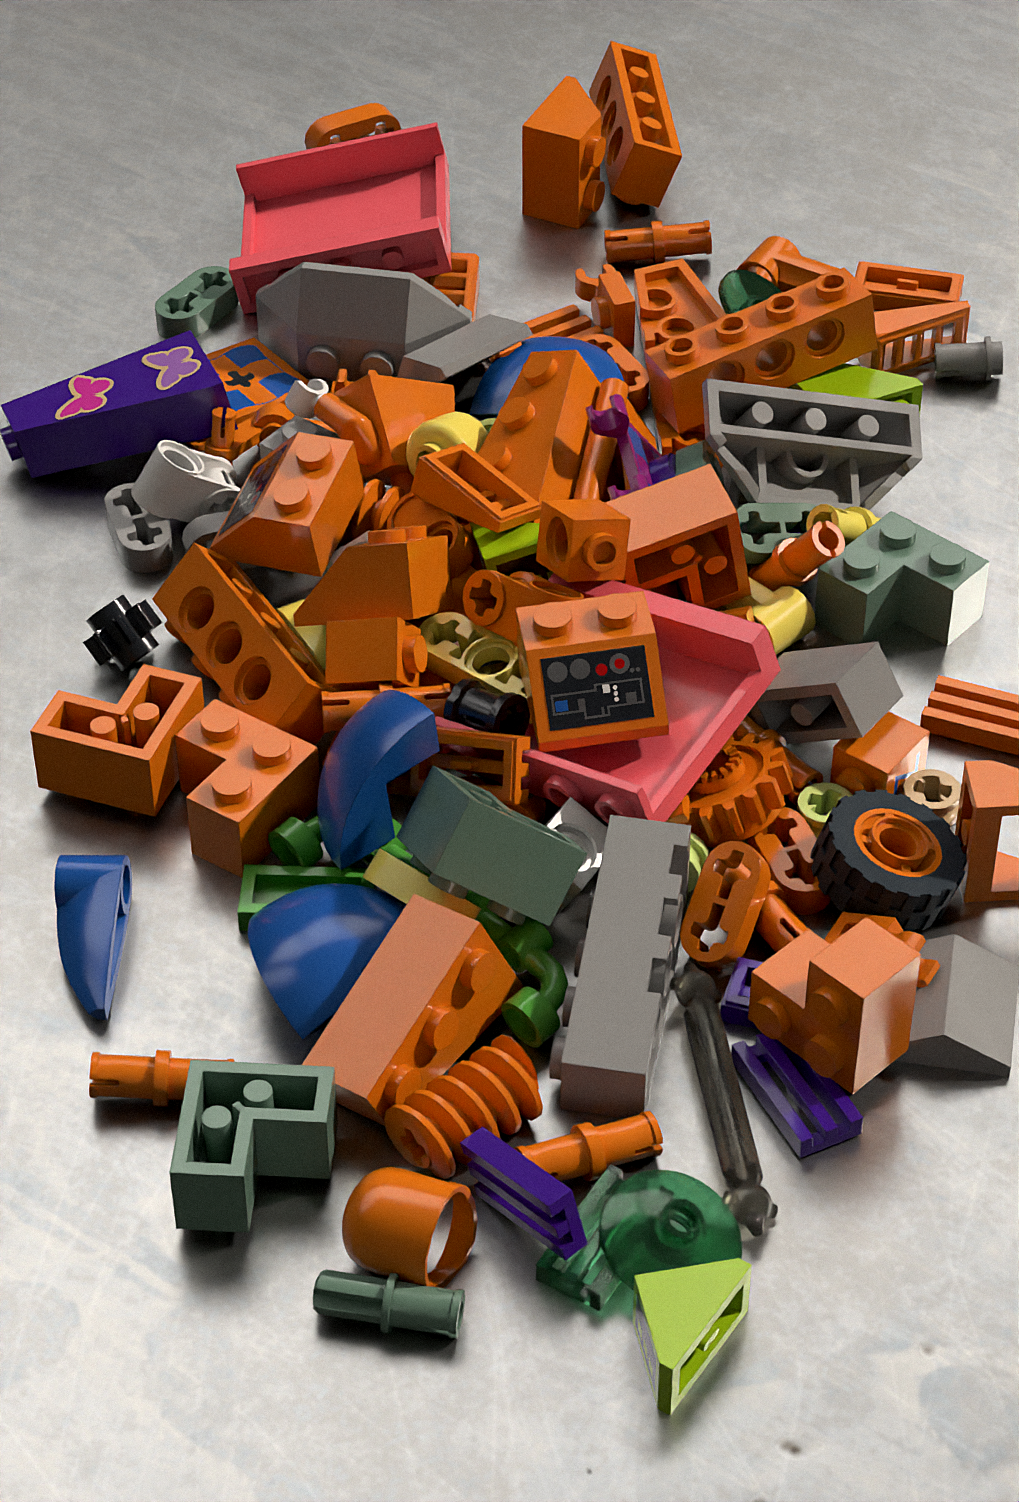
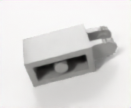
(828, 693)

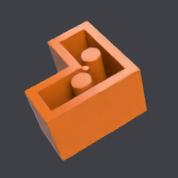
(688, 535)
(118, 750)
(242, 783)
(839, 1002)

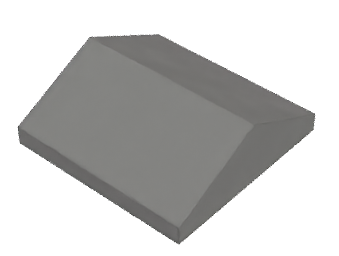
(462, 349)
(965, 1010)

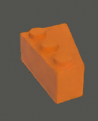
(414, 1008)

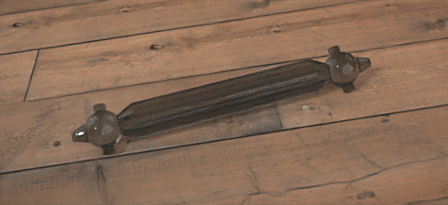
(723, 1099)

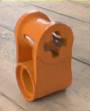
(493, 597)

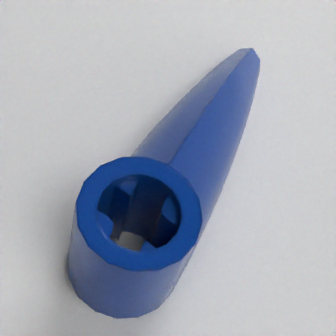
(92, 923)

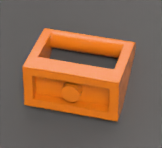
(986, 795)

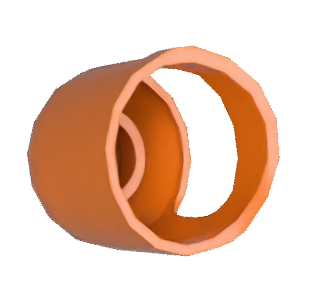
(393, 1222)

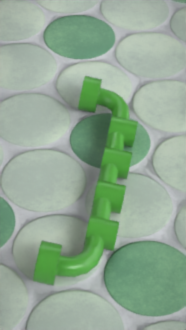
(525, 947)

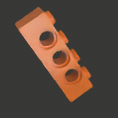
(636, 125)
(765, 345)
(243, 643)

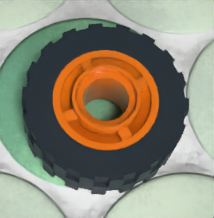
(888, 859)

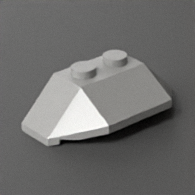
(351, 319)
(809, 443)

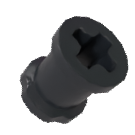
(486, 709)

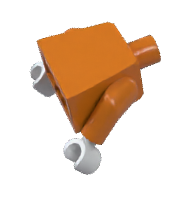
(377, 416)

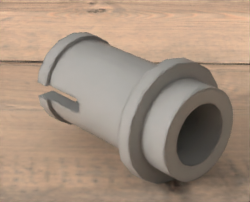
(969, 359)

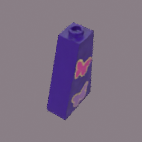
(117, 408)

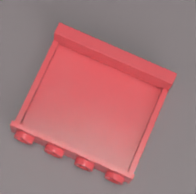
(346, 204)
(711, 680)

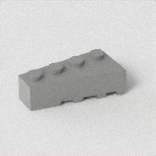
(624, 969)

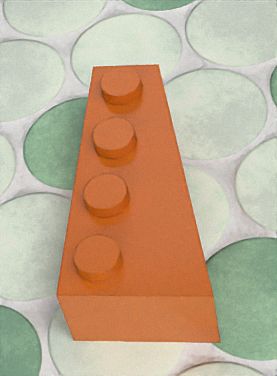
(542, 428)

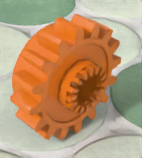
(740, 791)

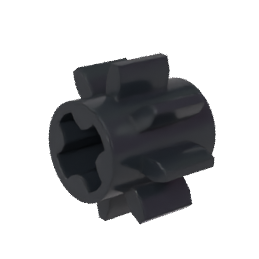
(122, 632)

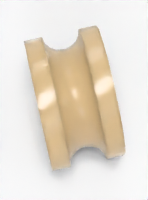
(937, 786)

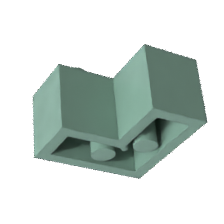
(904, 576)
(482, 846)
(247, 1124)

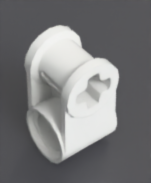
(185, 483)

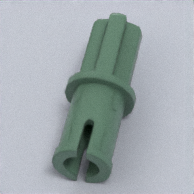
(389, 1302)

